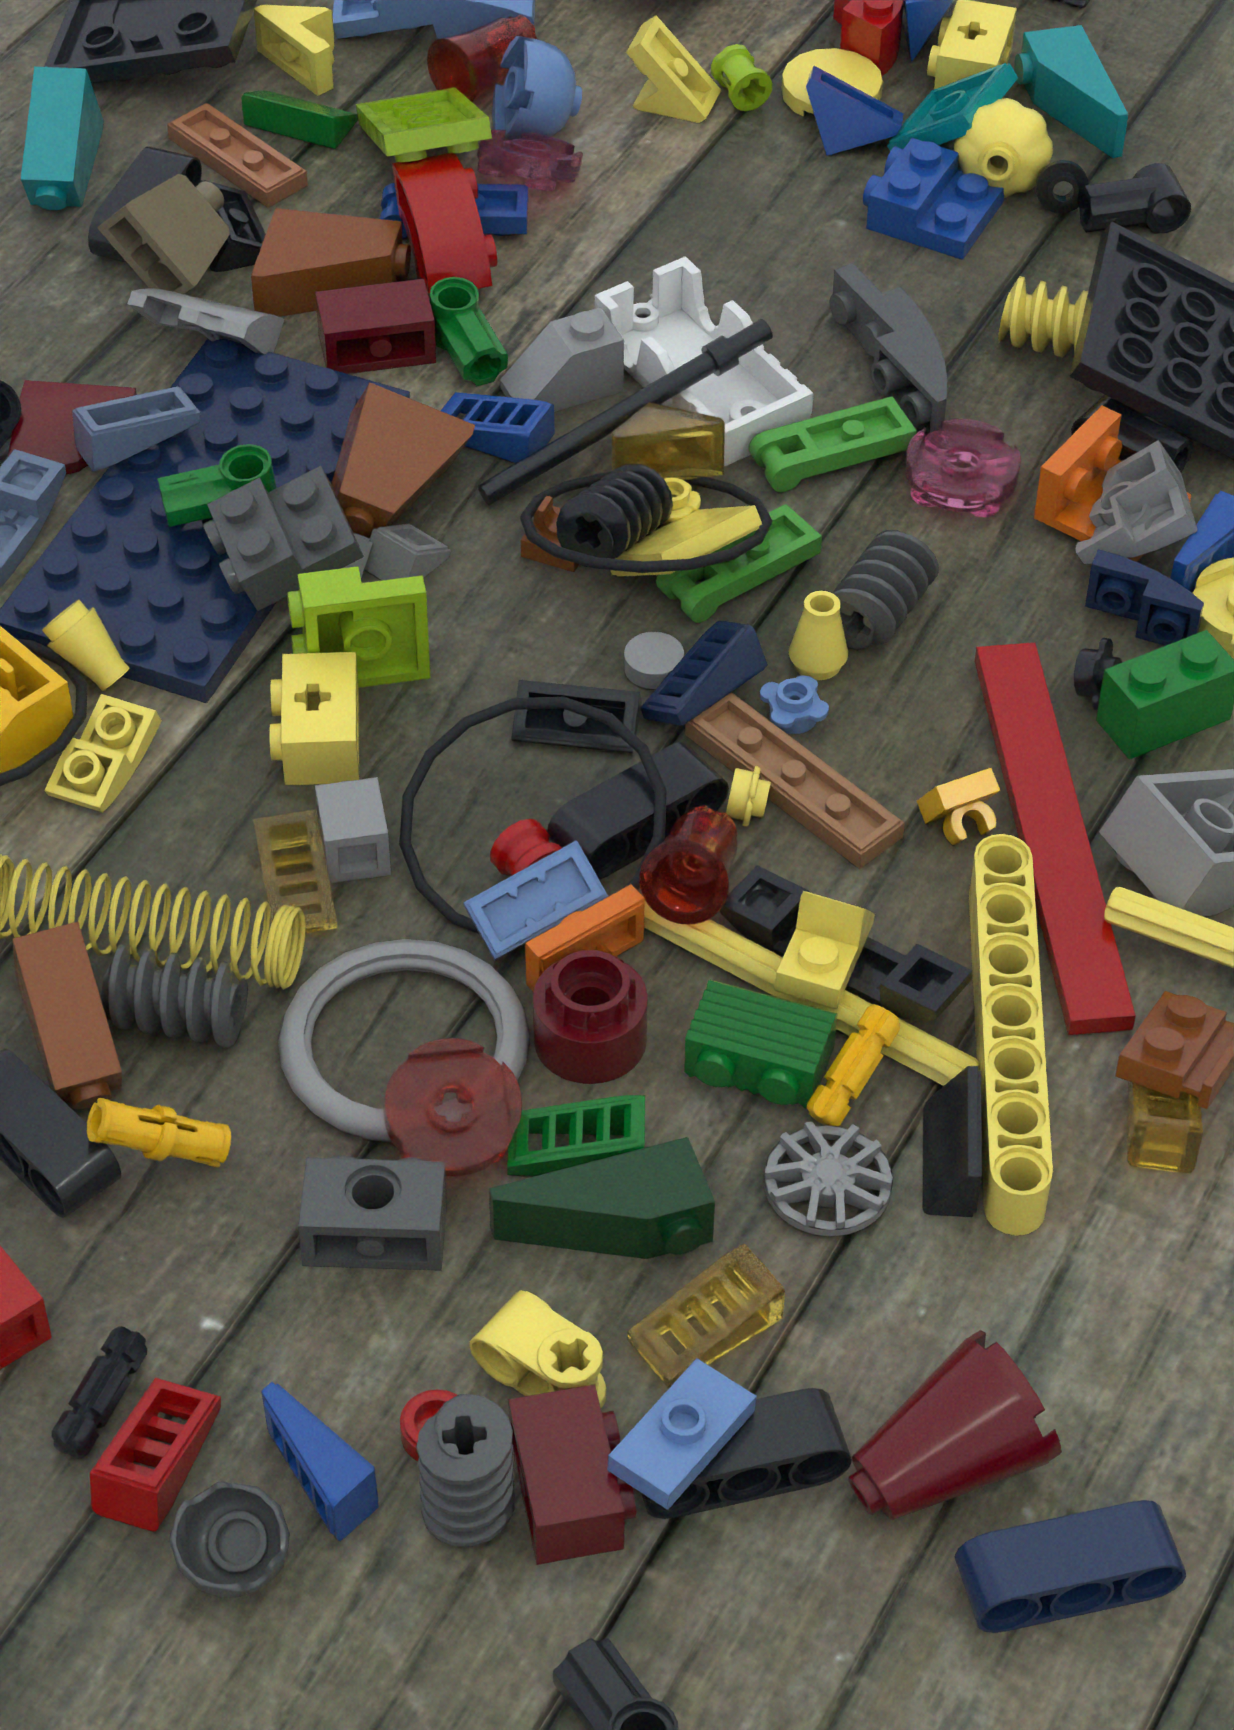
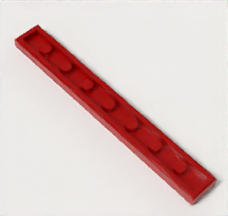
(1051, 824)

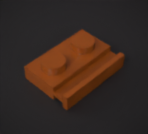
(1180, 1049)

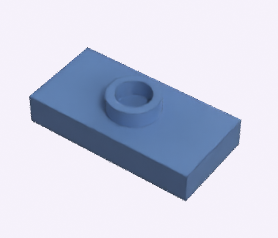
(535, 900)
(681, 1433)

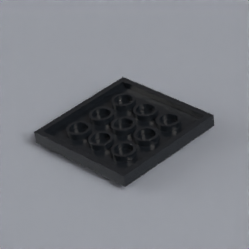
(1160, 338)

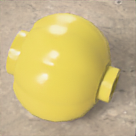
(1006, 146)

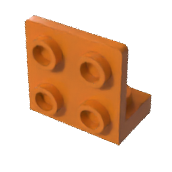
(1075, 474)

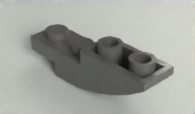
(901, 340)

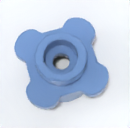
(794, 704)

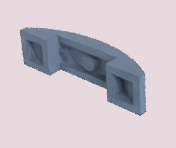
(26, 498)

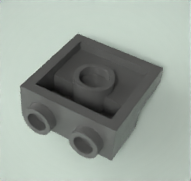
(280, 535)

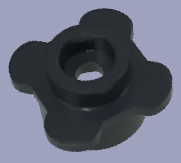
(1090, 670)

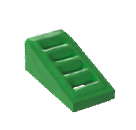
(596, 1117)

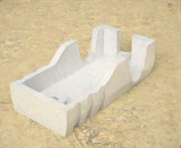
(672, 332)

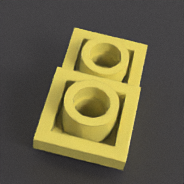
(106, 755)

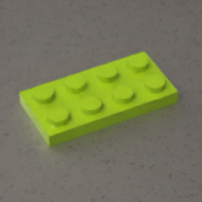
(424, 122)

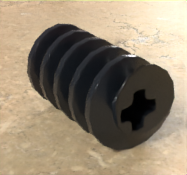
(615, 512)

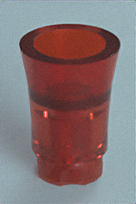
(474, 57)
(690, 870)

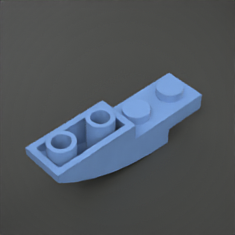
(447, 16)

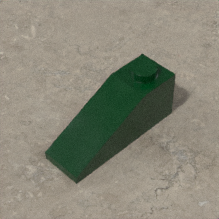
(617, 1205)

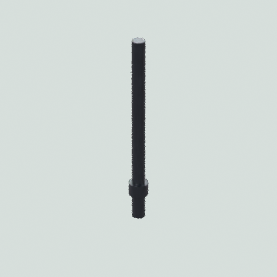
(716, 358)

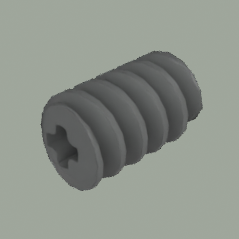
(884, 587)
(173, 998)
(466, 1471)

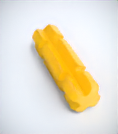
(853, 1066)

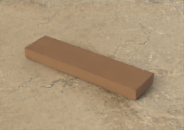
(799, 780)

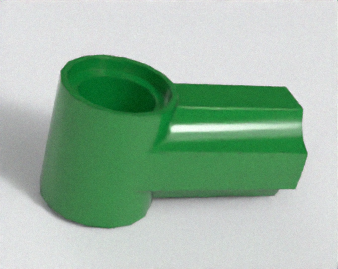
(465, 331)
(189, 492)

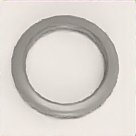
(385, 957)

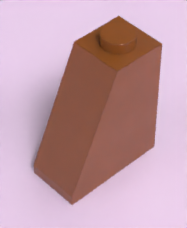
(323, 253)
(392, 456)
(67, 1015)

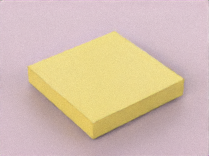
(693, 536)

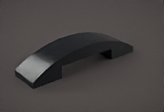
(907, 985)

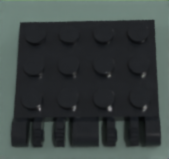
(149, 36)

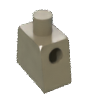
(170, 233)

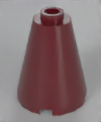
(954, 1434)

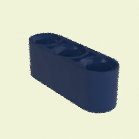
(1069, 1566)

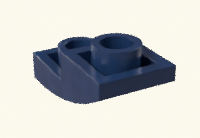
(1134, 591)

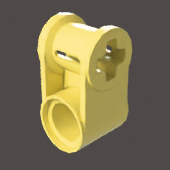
(538, 1349)

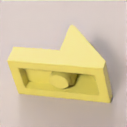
(298, 42)
(676, 80)
(823, 949)

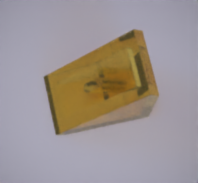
(671, 442)

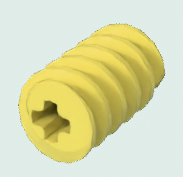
(1042, 318)

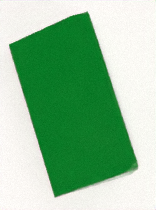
(296, 118)

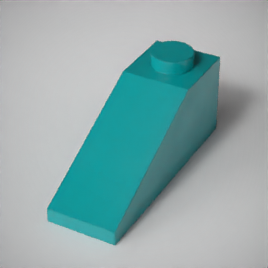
(1072, 86)

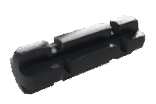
(99, 1392)

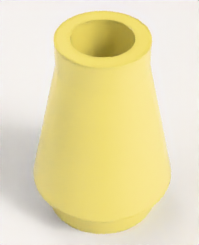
(819, 639)
(85, 644)

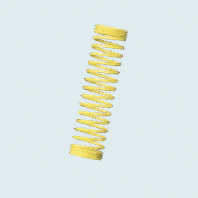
(283, 944)

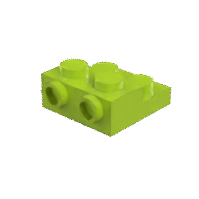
(375, 619)

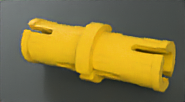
(158, 1132)

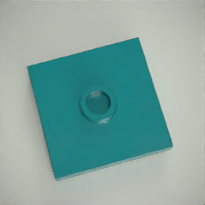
(951, 108)

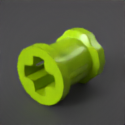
(746, 84)

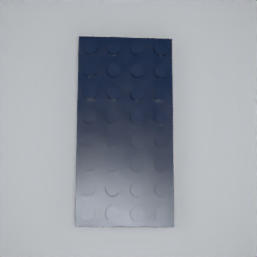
(164, 584)

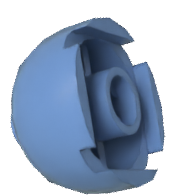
(537, 90)

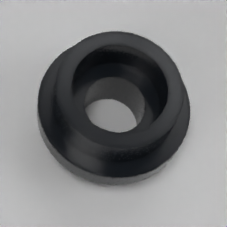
(1055, 173)

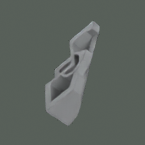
(212, 319)
(1140, 507)

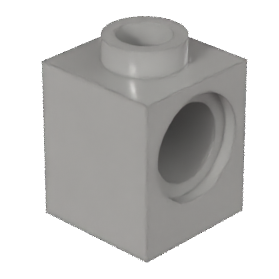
(353, 829)

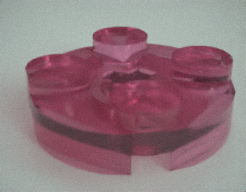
(532, 156)
(978, 489)

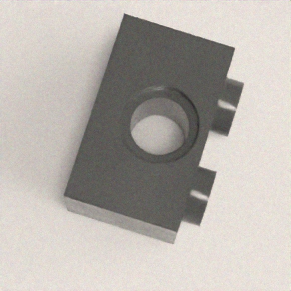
(343, 1231)

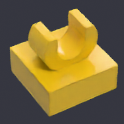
(961, 798)

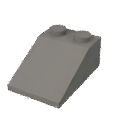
(1179, 837)

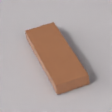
(237, 155)

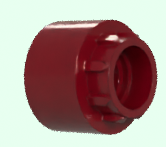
(590, 1017)

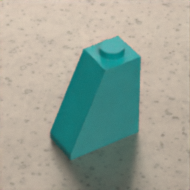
(60, 137)

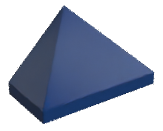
(922, 20)
(847, 114)

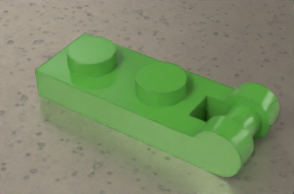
(831, 442)
(784, 547)

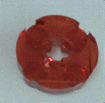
(477, 1080)

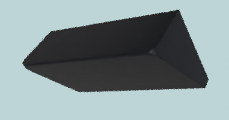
(245, 231)
(569, 728)
(953, 1147)

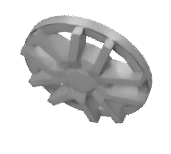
(828, 1178)

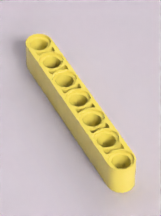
(1009, 1036)

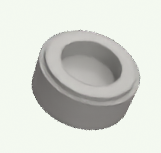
(651, 658)

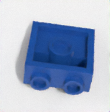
(930, 200)

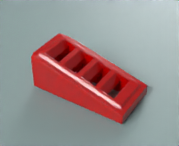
(139, 1493)

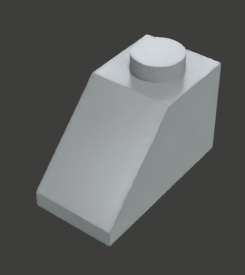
(570, 362)

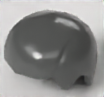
(230, 1539)

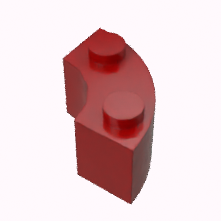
(871, 29)
(443, 220)

